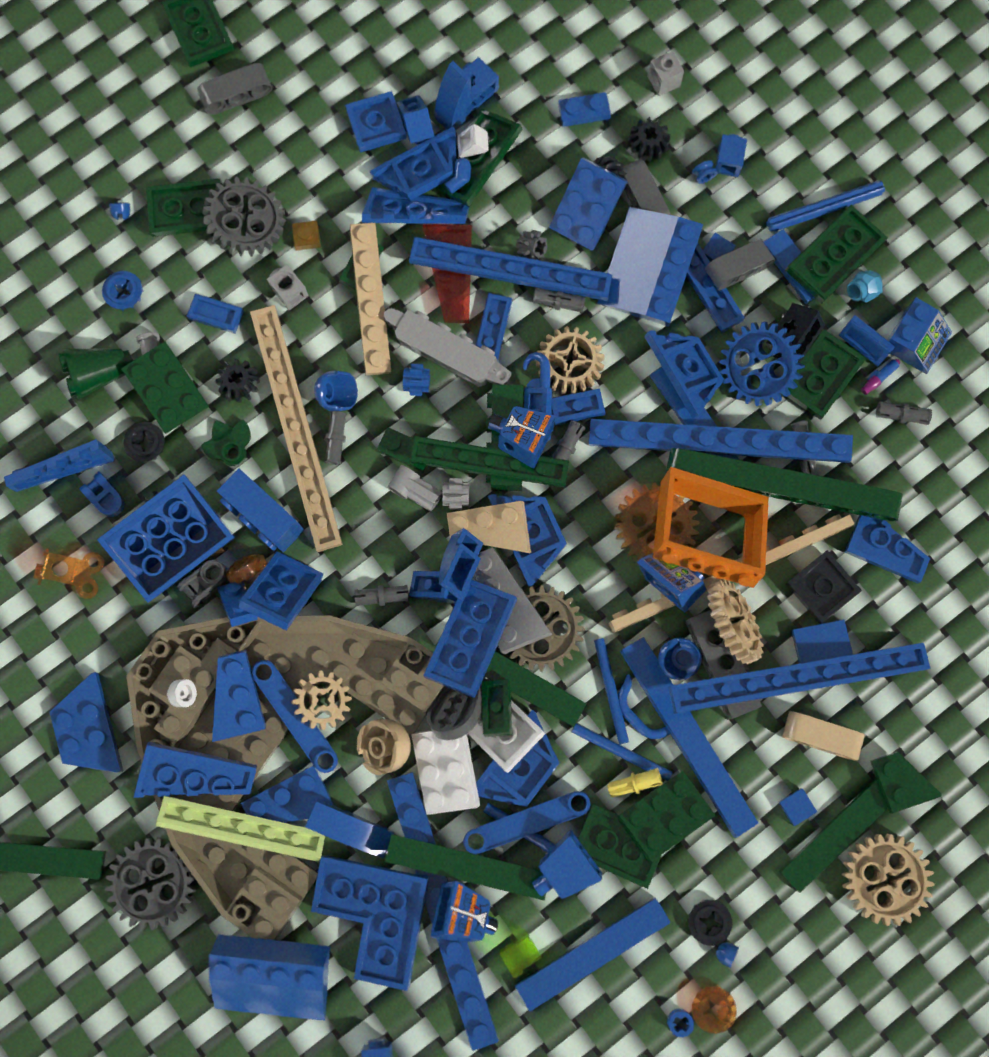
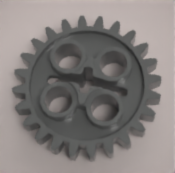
(267, 220)
(159, 906)

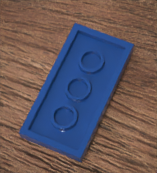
(470, 638)

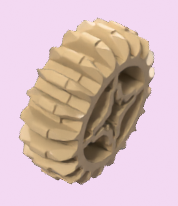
(579, 363)

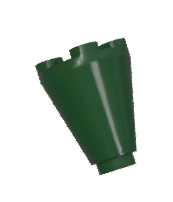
(92, 368)

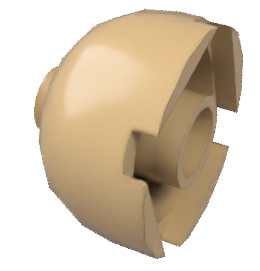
(383, 746)

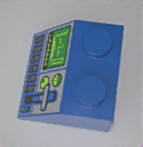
(919, 335)
(673, 581)

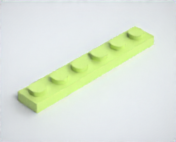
(240, 828)

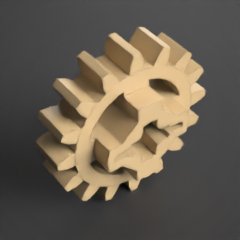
(312, 691)

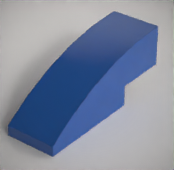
(453, 97)
(460, 562)
(349, 829)

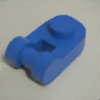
(108, 501)

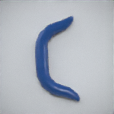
(633, 719)

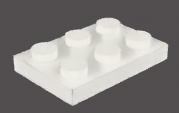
(509, 749)
(445, 773)

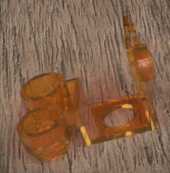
(77, 573)

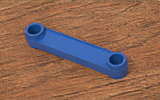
(280, 697)
(527, 822)

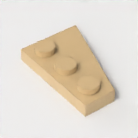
(494, 525)

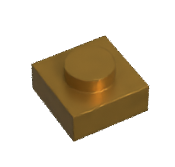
(306, 235)

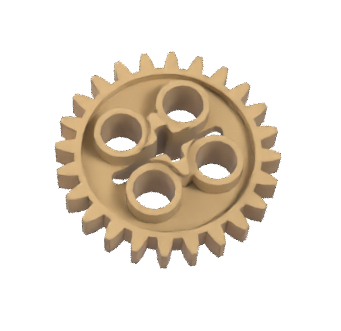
(743, 636)
(897, 902)

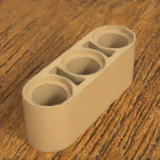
(823, 736)

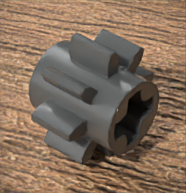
(532, 245)

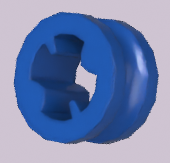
(704, 172)
(680, 1032)

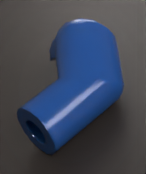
(461, 177)

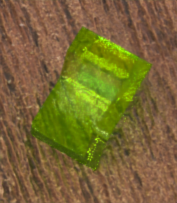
(520, 954)

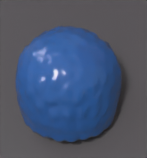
(336, 390)
(679, 659)

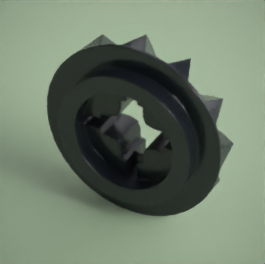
(135, 435)
(716, 934)

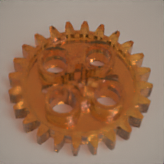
(643, 505)

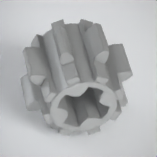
(455, 494)

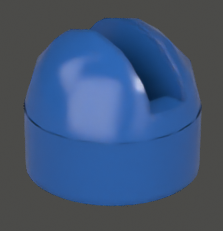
(120, 208)
(727, 953)

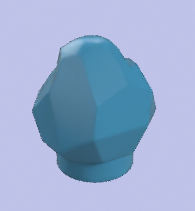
(865, 286)

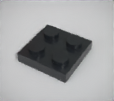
(823, 587)

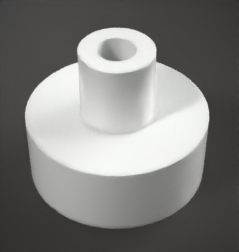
(182, 693)

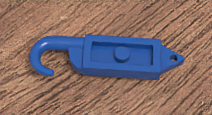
(538, 391)

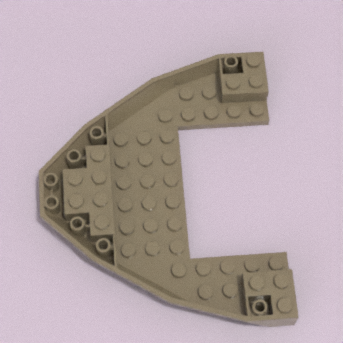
(381, 668)

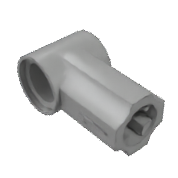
(409, 485)

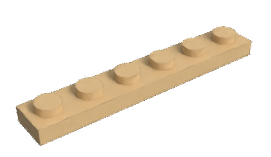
(370, 299)

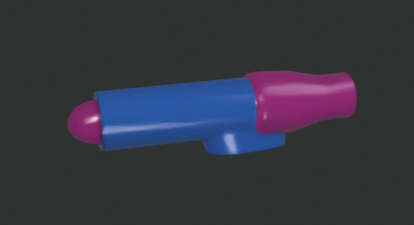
(878, 377)

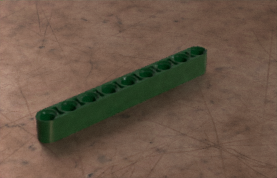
(791, 485)

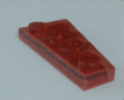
(451, 286)

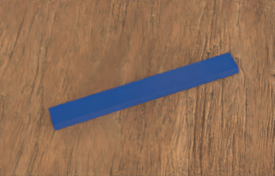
(510, 268)
(690, 740)

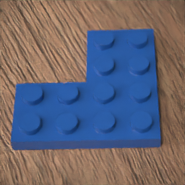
(389, 907)

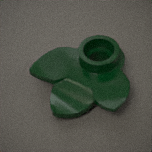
(226, 440)

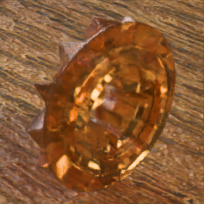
(246, 568)
(726, 1015)

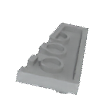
(524, 622)

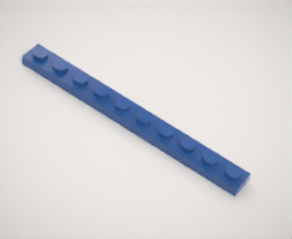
(721, 440)
(798, 678)
(455, 954)

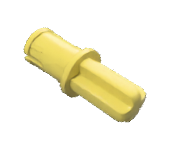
(635, 783)

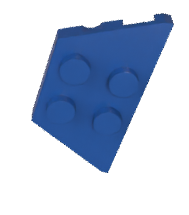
(420, 167)
(687, 367)
(544, 536)
(85, 728)
(524, 778)

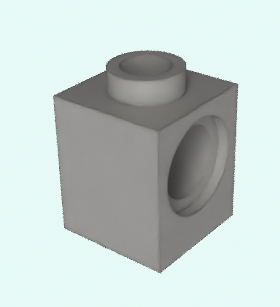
(665, 73)
(294, 294)

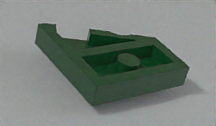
(902, 783)

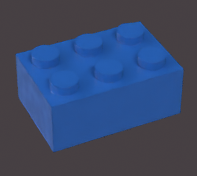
(259, 511)

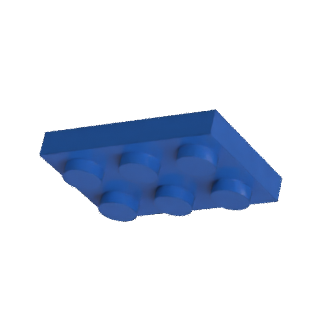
(588, 203)
(281, 590)

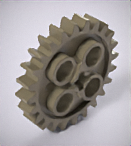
(558, 645)

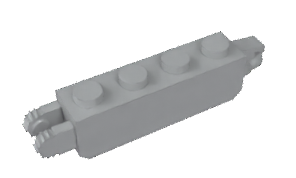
(445, 348)

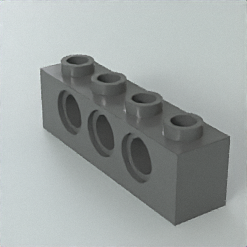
(699, 629)

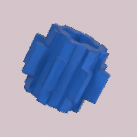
(416, 379)

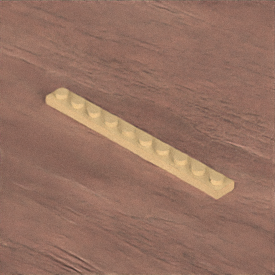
(296, 429)
(787, 546)

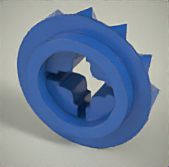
(121, 280)

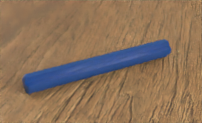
(825, 206)

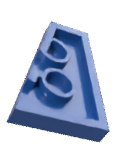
(882, 546)

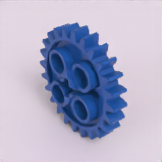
(751, 343)

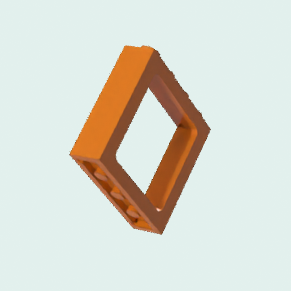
(724, 496)

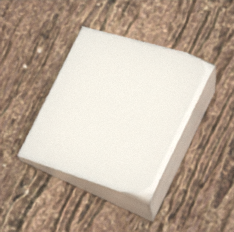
(472, 141)

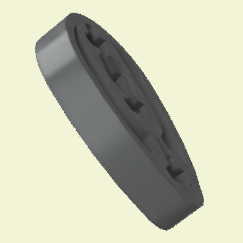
(446, 705)

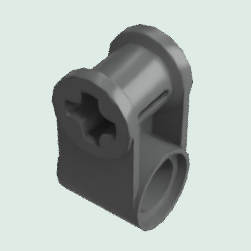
(200, 586)

